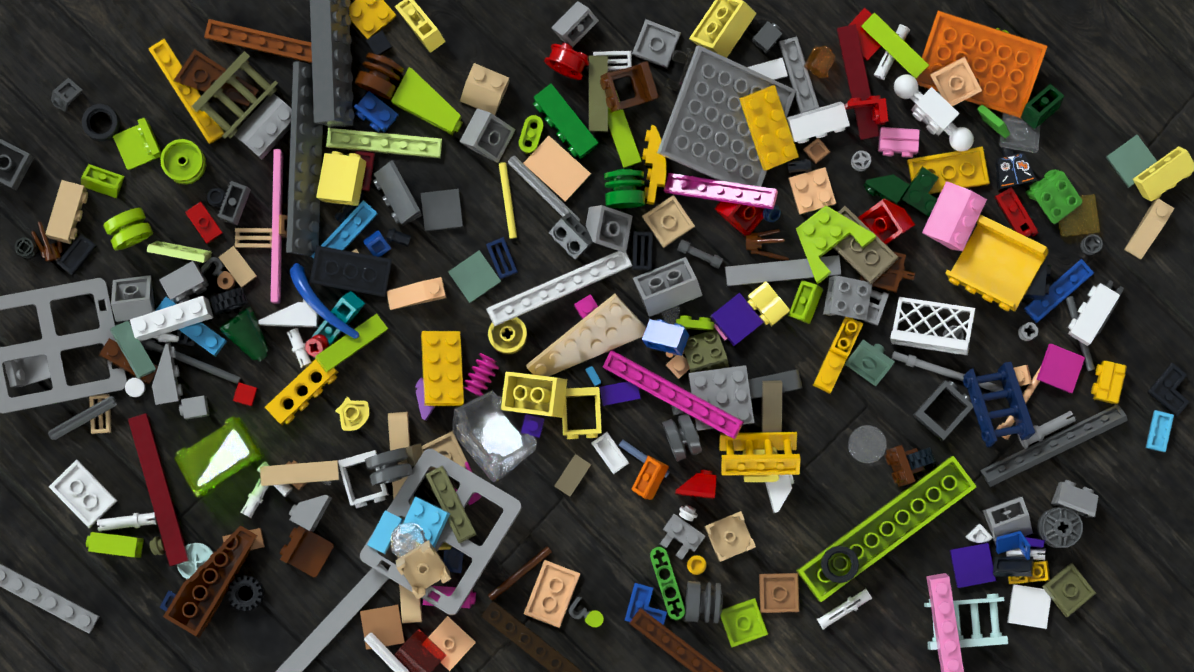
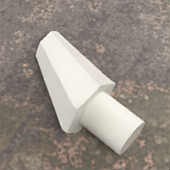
(167, 337)

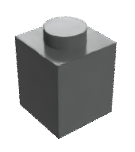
(767, 36)

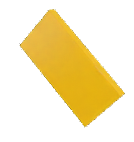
(960, 168)

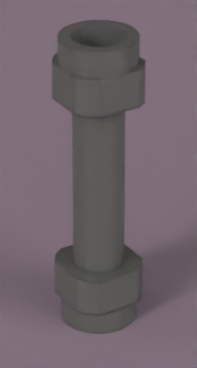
(715, 260)

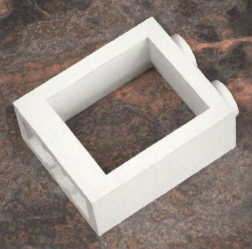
(351, 461)

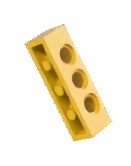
(276, 406)

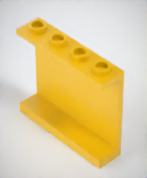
(998, 264)

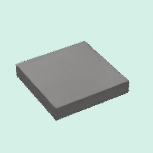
(656, 43)

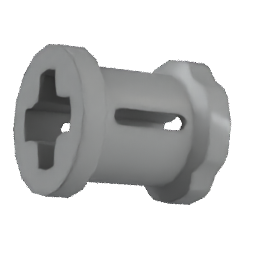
(1023, 335)

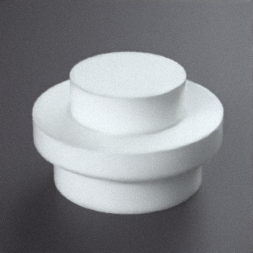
(688, 512)

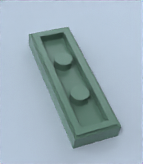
(132, 349)

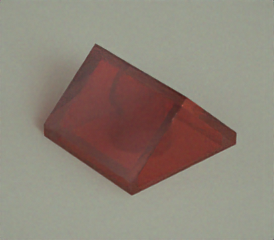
(420, 653)

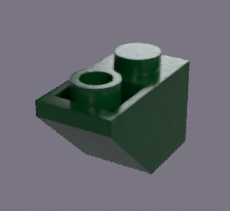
(886, 187)

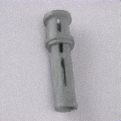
(1048, 428)

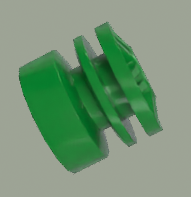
(624, 185)

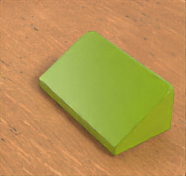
(102, 181)
(805, 302)

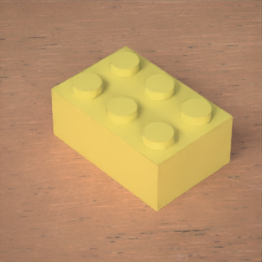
(534, 394)

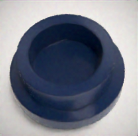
(772, 215)

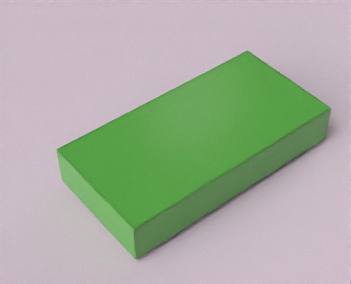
(993, 121)

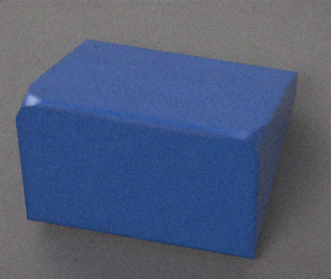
(376, 244)

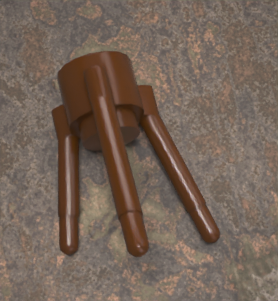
(754, 241)
(50, 251)

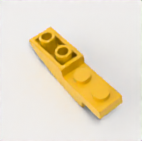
(657, 174)
(837, 354)

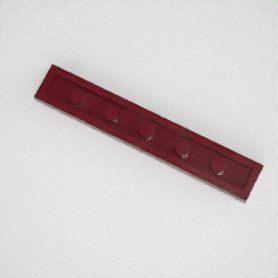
(857, 79)

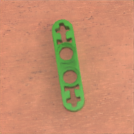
(670, 582)

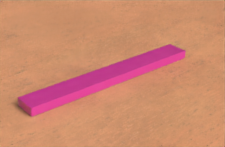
(673, 394)

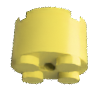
(516, 341)

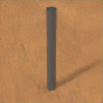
(1085, 349)

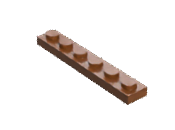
(258, 40)

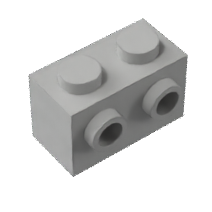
(574, 23)

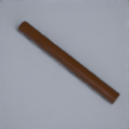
(518, 574)

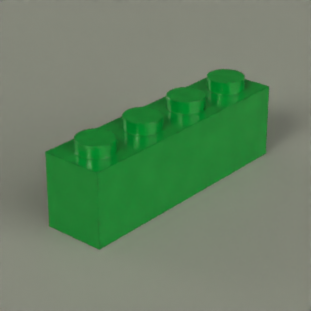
(565, 121)

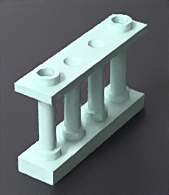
(976, 638)

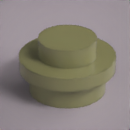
(157, 546)

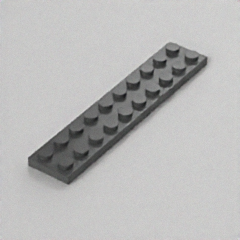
(304, 166)

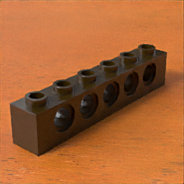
(527, 639)

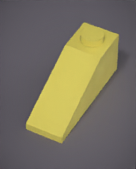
(420, 24)

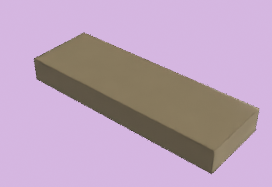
(772, 406)

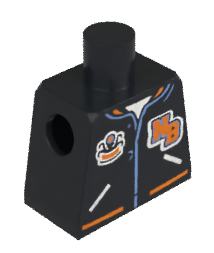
(1013, 170)

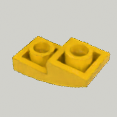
(1040, 573)

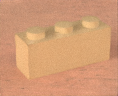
(66, 212)

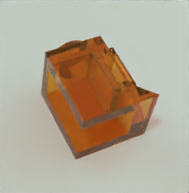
(820, 61)

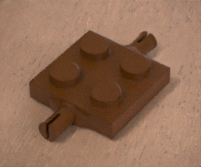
(891, 278)

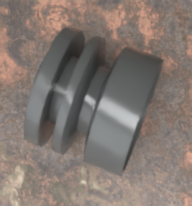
(1050, 521)
(703, 602)

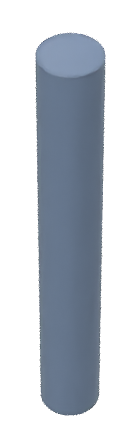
(636, 453)

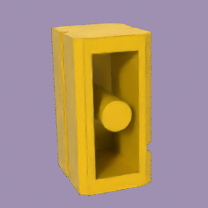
(1109, 382)

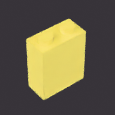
(341, 178)

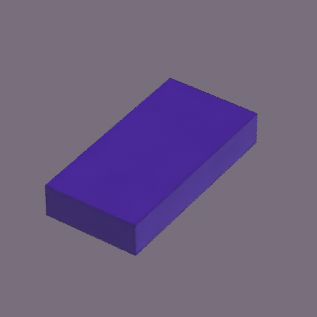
(619, 393)

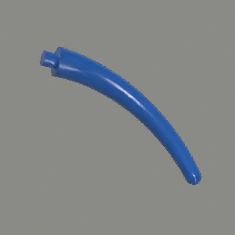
(301, 283)

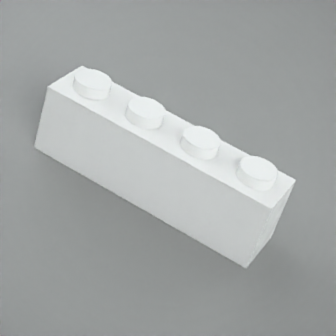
(171, 318)

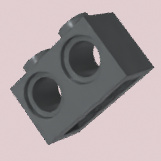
(574, 233)

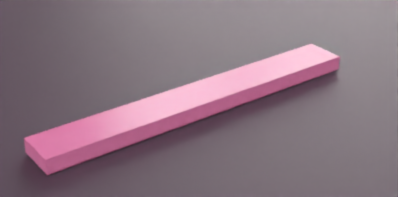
(276, 238)

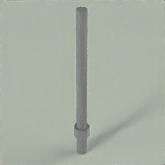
(912, 361)

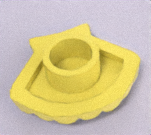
(353, 414)

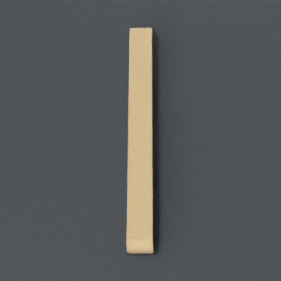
(400, 438)

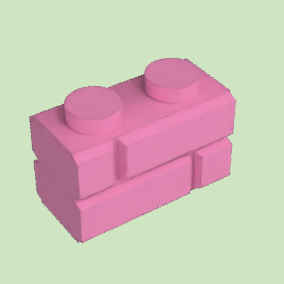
(898, 141)

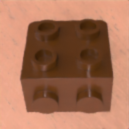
(306, 551)

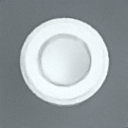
(135, 387)

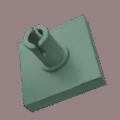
(870, 362)

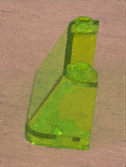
(218, 456)

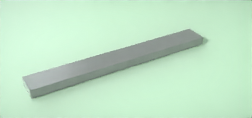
(334, 622)

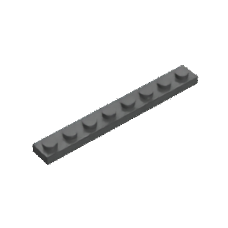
(1054, 445)

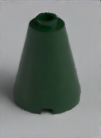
(246, 334)

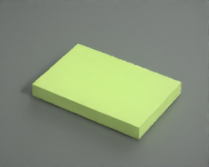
(179, 251)

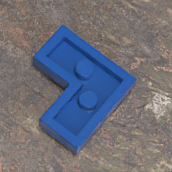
(640, 599)

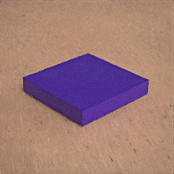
(736, 319)
(972, 565)

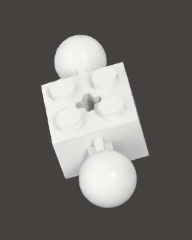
(934, 112)

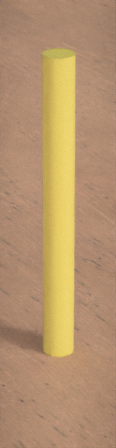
(507, 200)

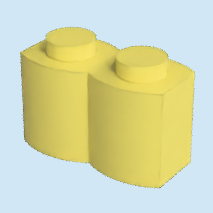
(768, 304)

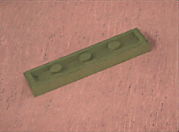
(597, 97)
(451, 503)

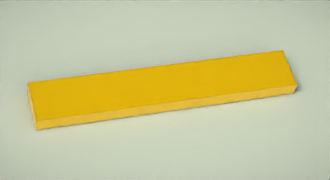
(171, 66)

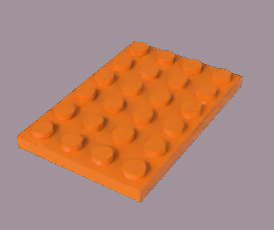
(999, 60)

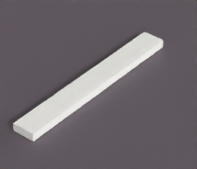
(558, 287)

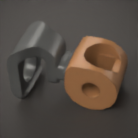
(225, 279)

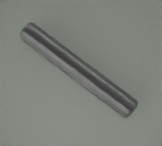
(82, 418)

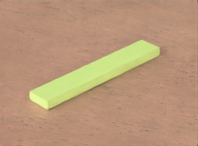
(384, 143)

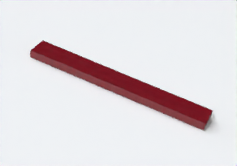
(158, 489)

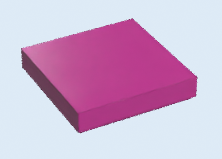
(1060, 368)

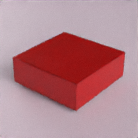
(245, 394)

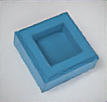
(593, 376)

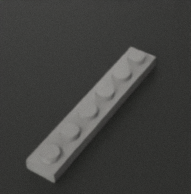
(47, 599)

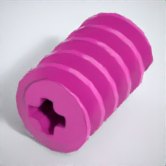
(481, 375)

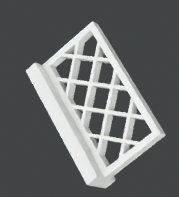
(927, 341)

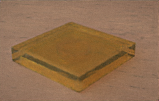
(1082, 219)

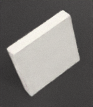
(1029, 606)

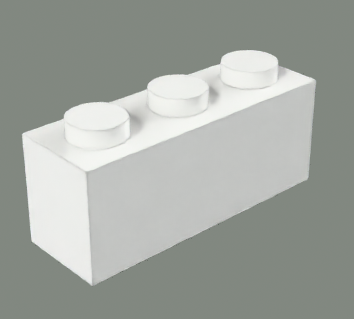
(818, 122)
(1093, 314)

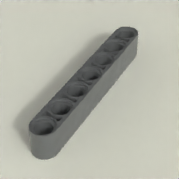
(790, 382)

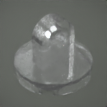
(406, 538)

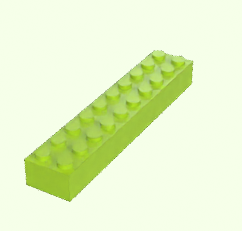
(890, 525)

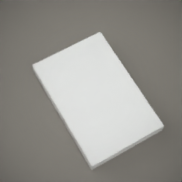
(83, 493)

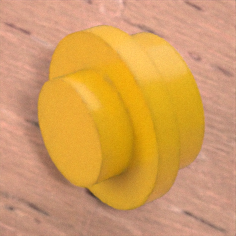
(696, 565)

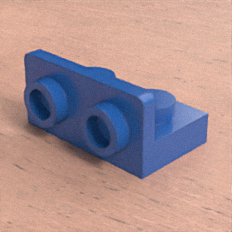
(376, 112)

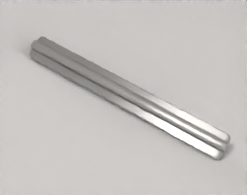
(540, 187)

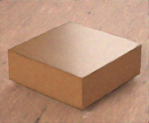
(816, 150)

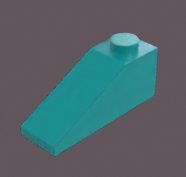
(345, 310)

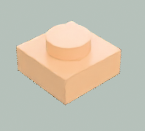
(678, 366)
(1023, 375)

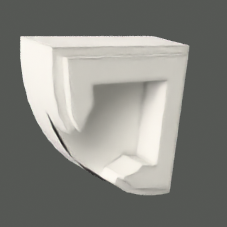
(979, 535)

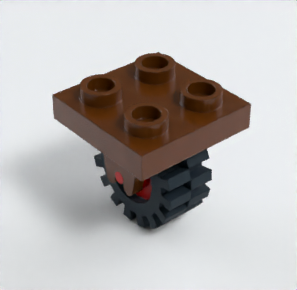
(907, 463)

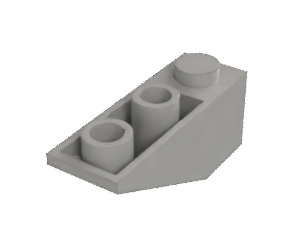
(165, 383)

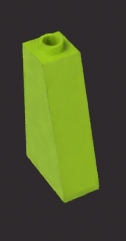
(424, 102)

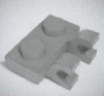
(684, 533)

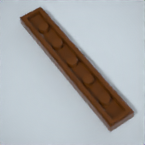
(671, 643)

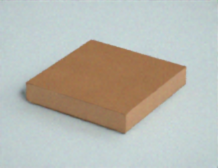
(779, 593)
(384, 624)

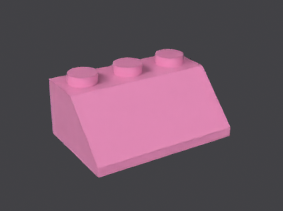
(954, 216)

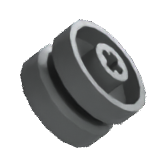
(685, 436)
(389, 467)

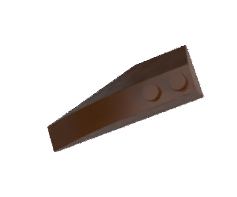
(207, 587)

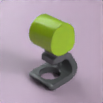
(592, 618)

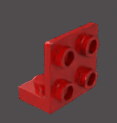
(879, 112)

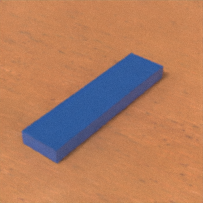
(1059, 290)

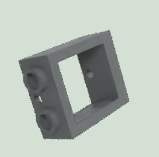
(933, 426)

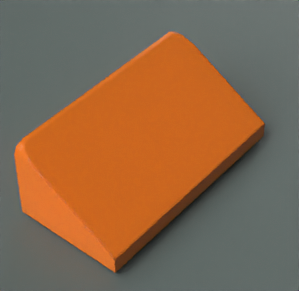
(650, 478)

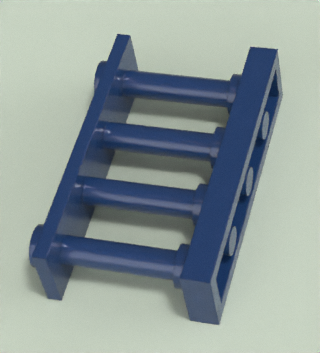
(1015, 399)

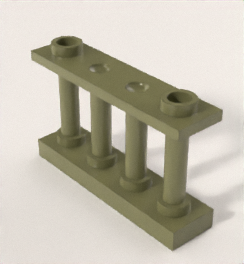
(229, 77)

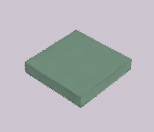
(1131, 159)
(474, 276)

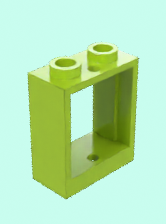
(115, 544)

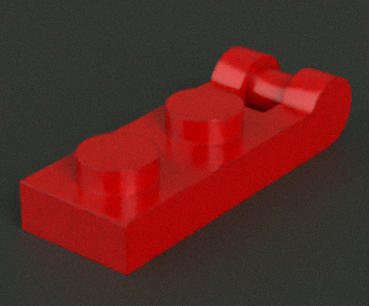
(1015, 212)

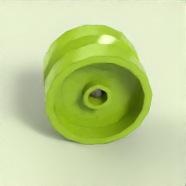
(189, 171)
(128, 228)

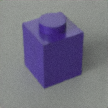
(532, 425)

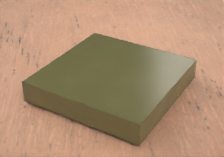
(1069, 590)

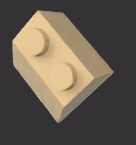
(484, 89)

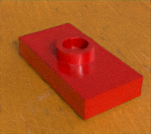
(203, 222)

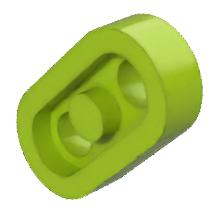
(530, 134)
(701, 324)

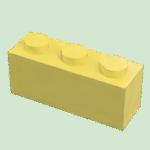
(1164, 174)

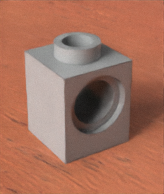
(194, 407)

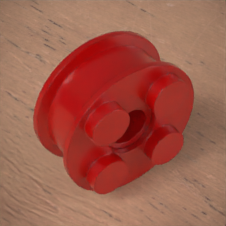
(567, 61)

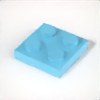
(428, 517)

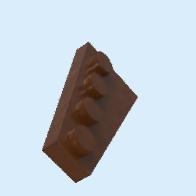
(201, 72)

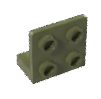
(705, 352)

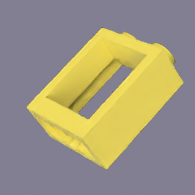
(583, 392)

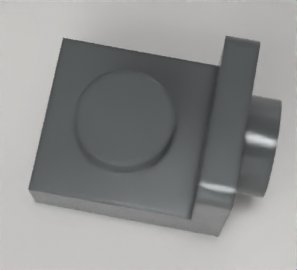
(65, 94)

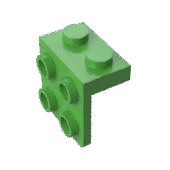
(1055, 195)

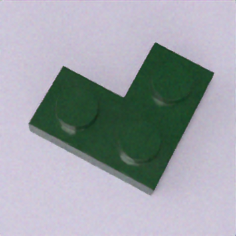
(918, 191)

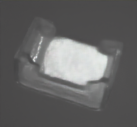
(491, 436)

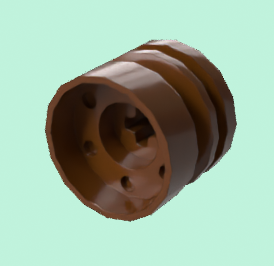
(379, 75)

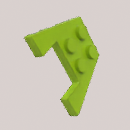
(823, 233)

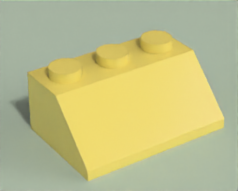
(723, 26)

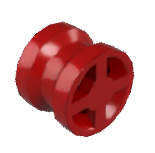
(321, 344)

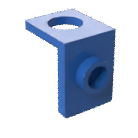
(1011, 542)

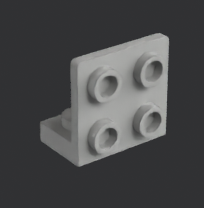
(847, 297)
(27, 370)

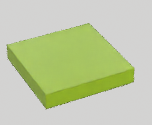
(743, 622)

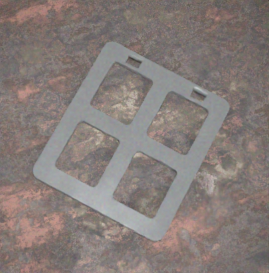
(52, 345)
(480, 555)

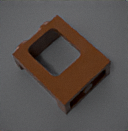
(641, 81)

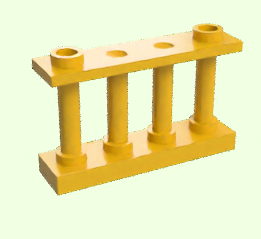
(760, 464)

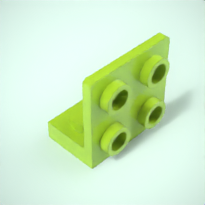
(137, 145)

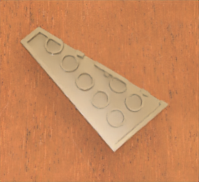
(599, 332)

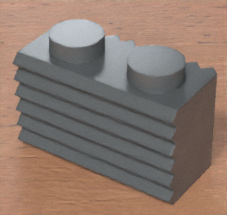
(234, 203)

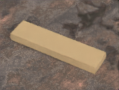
(299, 473)

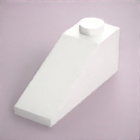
(296, 315)

